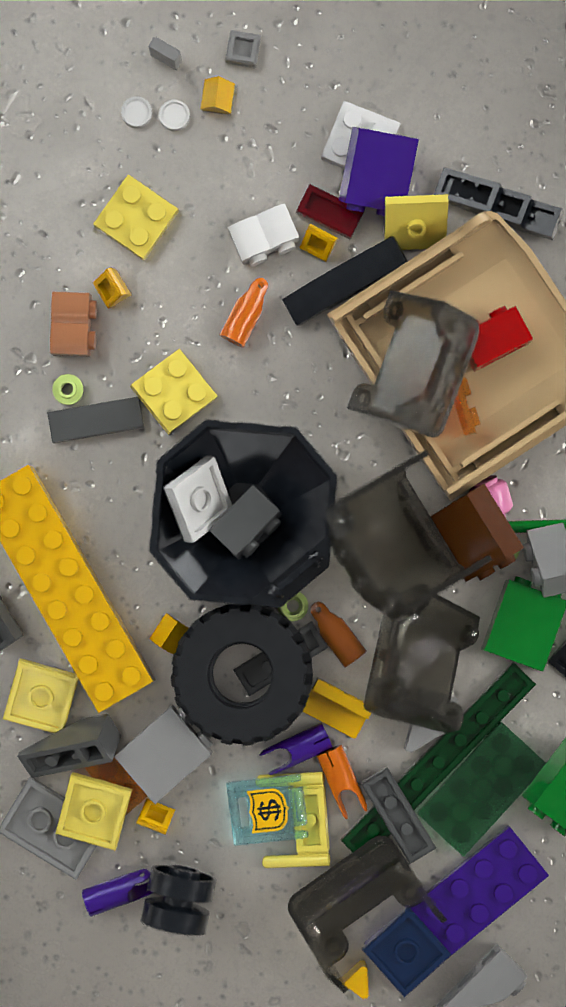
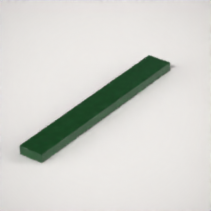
(448, 750)

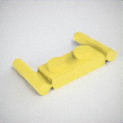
(314, 849)

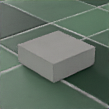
(243, 48)
(165, 53)

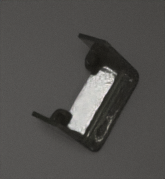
(350, 892)

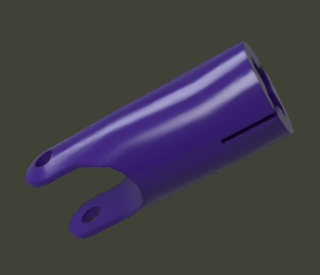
(302, 746)
(116, 892)

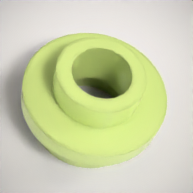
(77, 391)
(300, 613)

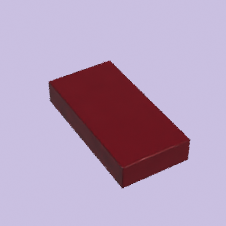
(328, 211)

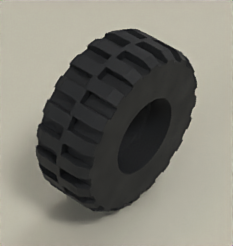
(229, 719)

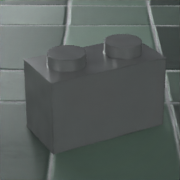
(247, 523)

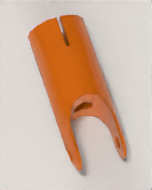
(245, 314)
(340, 776)

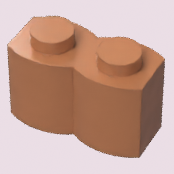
(72, 324)

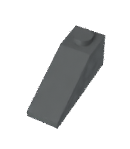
(77, 746)

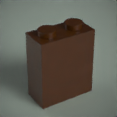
(475, 529)

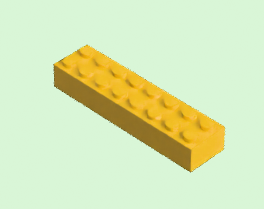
(68, 592)

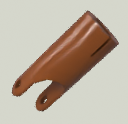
(337, 635)

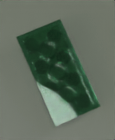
(481, 788)

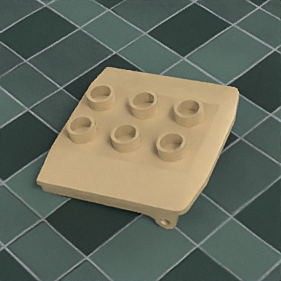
(516, 396)

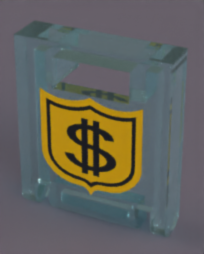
(271, 809)

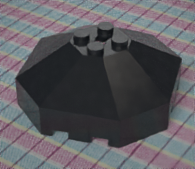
(288, 475)

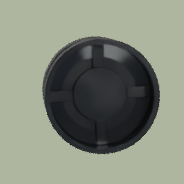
(176, 910)

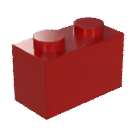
(499, 337)

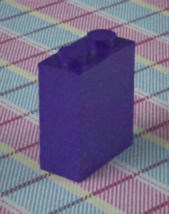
(376, 168)

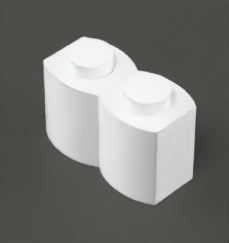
(264, 234)

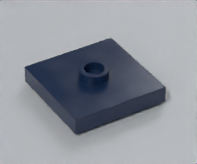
(406, 951)

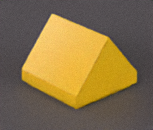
(217, 95)
(318, 242)
(111, 287)
(168, 633)
(155, 816)
(357, 979)

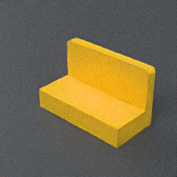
(336, 708)

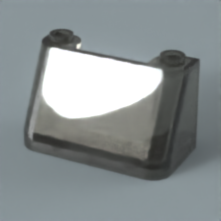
(420, 365)
(418, 665)

